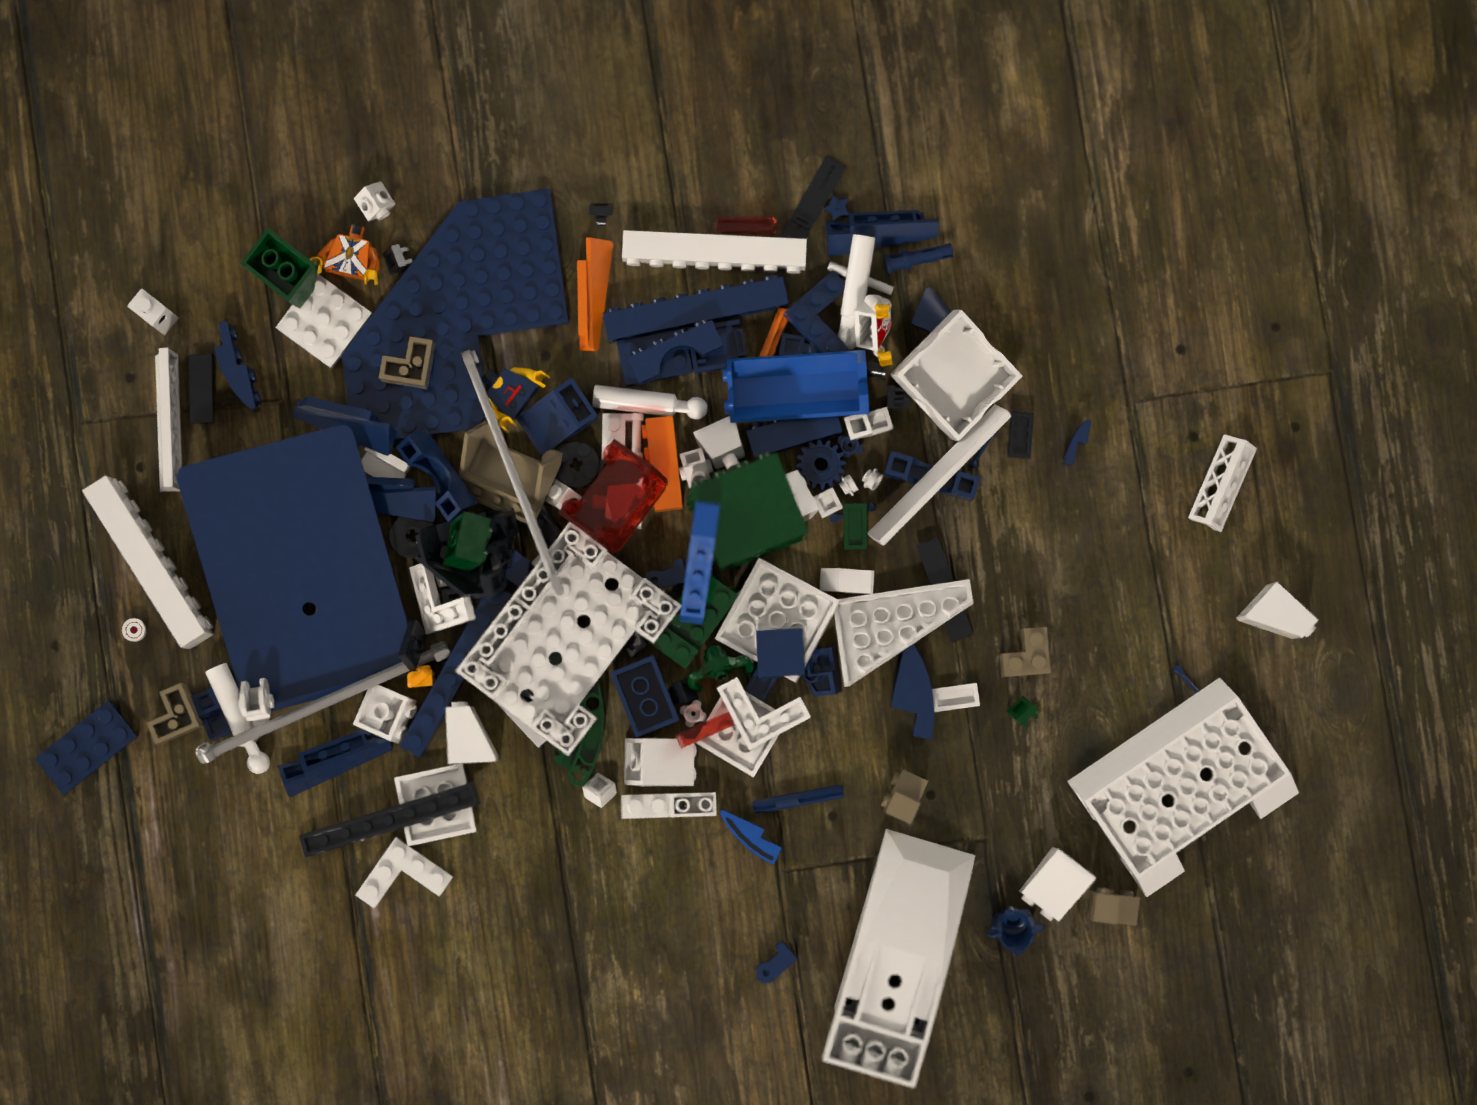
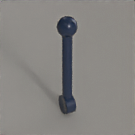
(973, 463)
(834, 517)
(1178, 670)

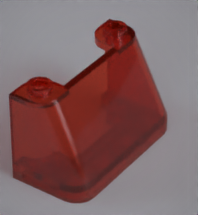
(616, 498)

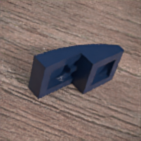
(1080, 437)
(211, 714)

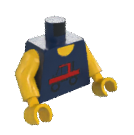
(512, 392)

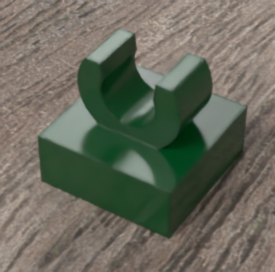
(1022, 711)

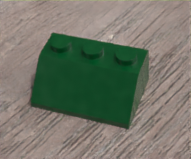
(282, 268)

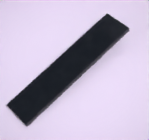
(814, 200)
(937, 573)

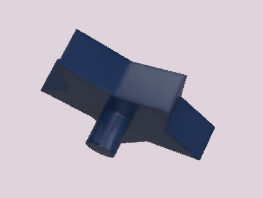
(837, 208)

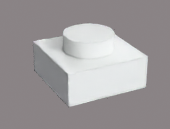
(828, 503)

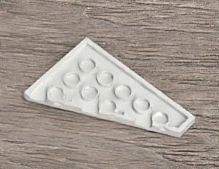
(886, 623)

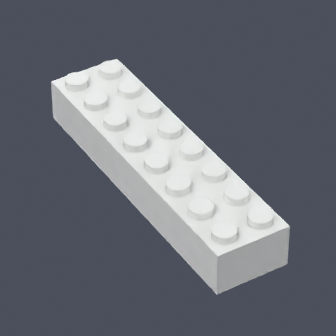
(148, 562)

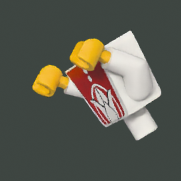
(872, 326)

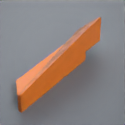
(592, 291)

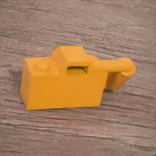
(421, 678)

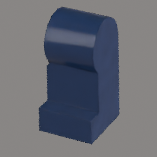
(669, 577)
(771, 969)

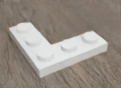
(433, 614)
(755, 729)
(402, 858)

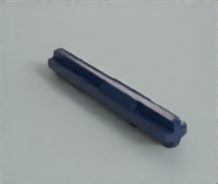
(798, 799)

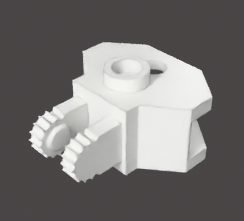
(256, 702)

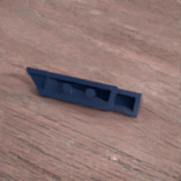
(886, 227)
(363, 422)
(402, 499)
(331, 760)

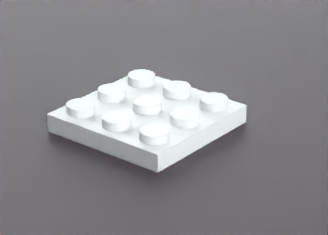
(325, 322)
(730, 744)
(427, 783)

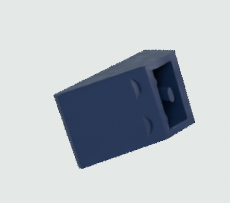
(557, 417)

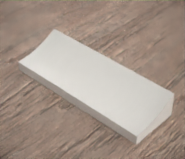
(168, 419)

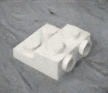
(385, 713)

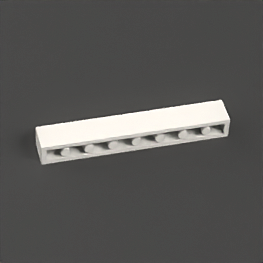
(714, 250)

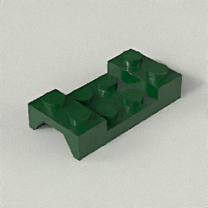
(683, 639)

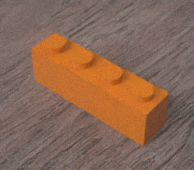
(663, 456)

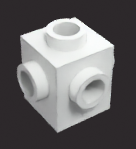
(374, 201)
(694, 466)

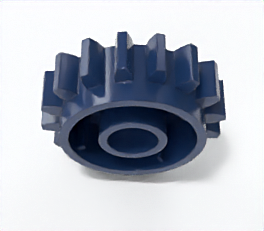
(825, 453)

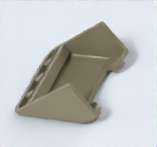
(489, 481)

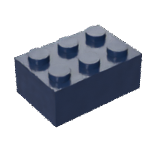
(644, 696)

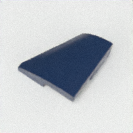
(930, 311)
(823, 672)

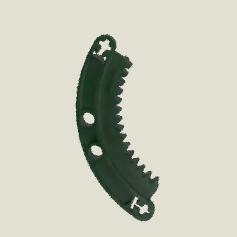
(591, 743)

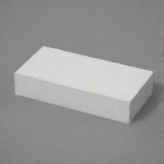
(955, 697)

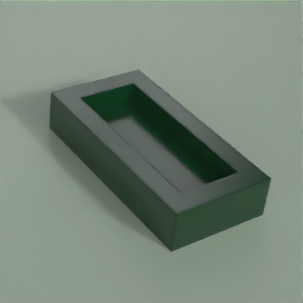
(855, 526)

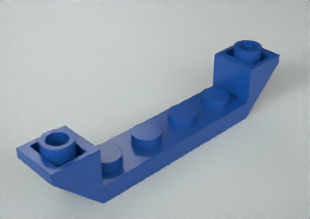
(699, 562)

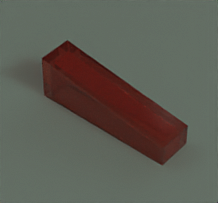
(748, 224)
(704, 730)

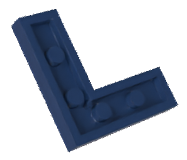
(805, 312)

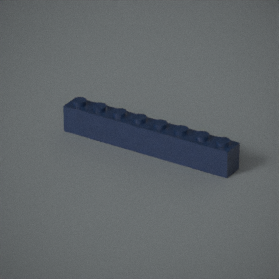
(687, 310)
(449, 681)

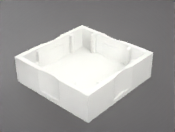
(955, 375)

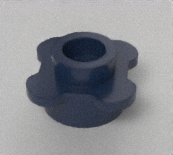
(856, 447)

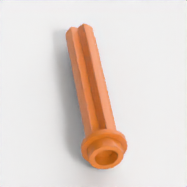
(775, 334)

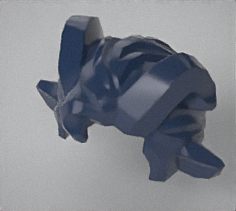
(1015, 929)

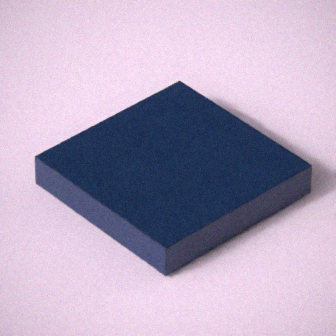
(780, 653)

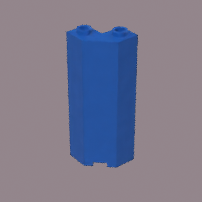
(796, 386)

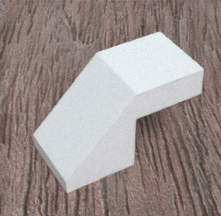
(868, 424)
(847, 580)

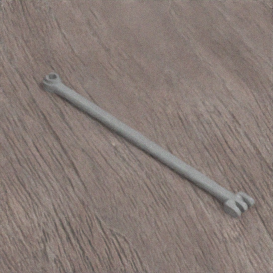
(470, 359)
(208, 752)

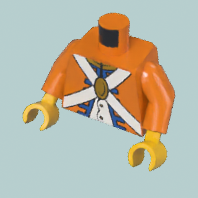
(350, 256)

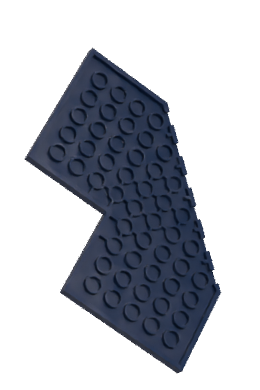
(479, 275)

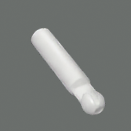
(855, 286)
(646, 402)
(228, 698)

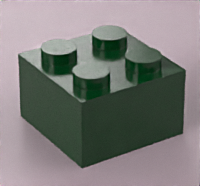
(467, 542)

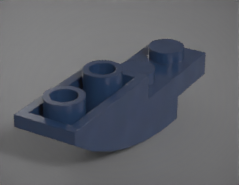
(238, 376)

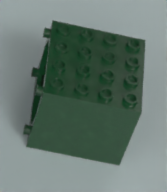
(754, 511)

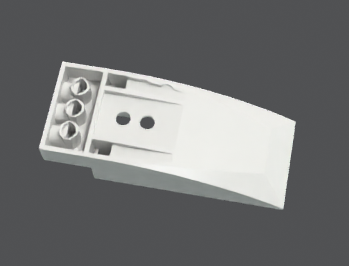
(903, 931)

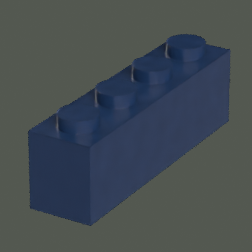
(790, 434)

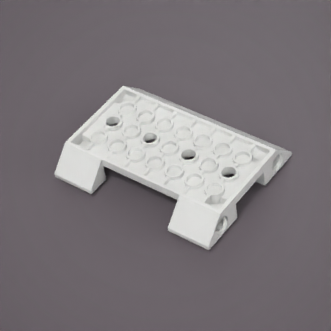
(539, 622)
(1169, 761)

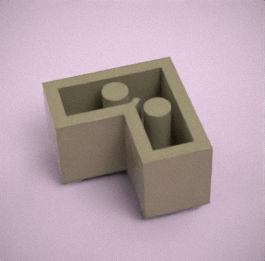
(413, 370)
(1033, 658)
(180, 718)
(905, 796)
(1113, 908)

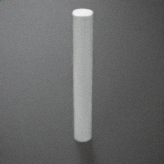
(873, 283)

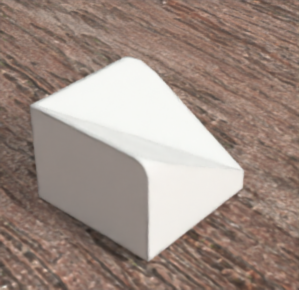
(599, 790)

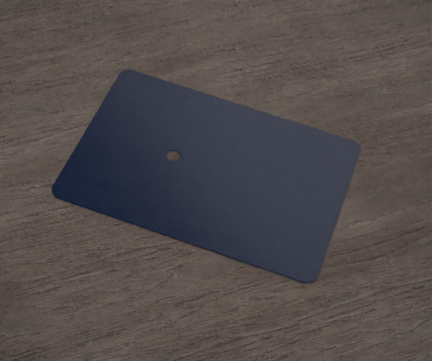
(288, 531)

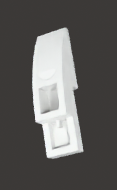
(668, 805)

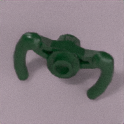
(718, 666)

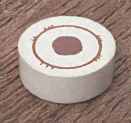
(134, 629)

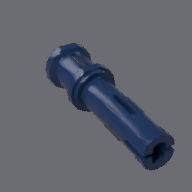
(907, 259)

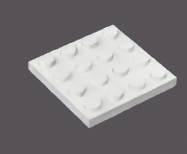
(776, 602)

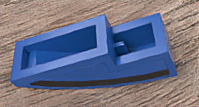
(750, 836)

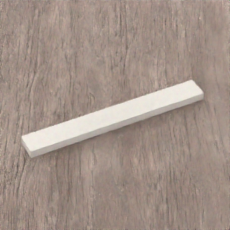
(939, 474)

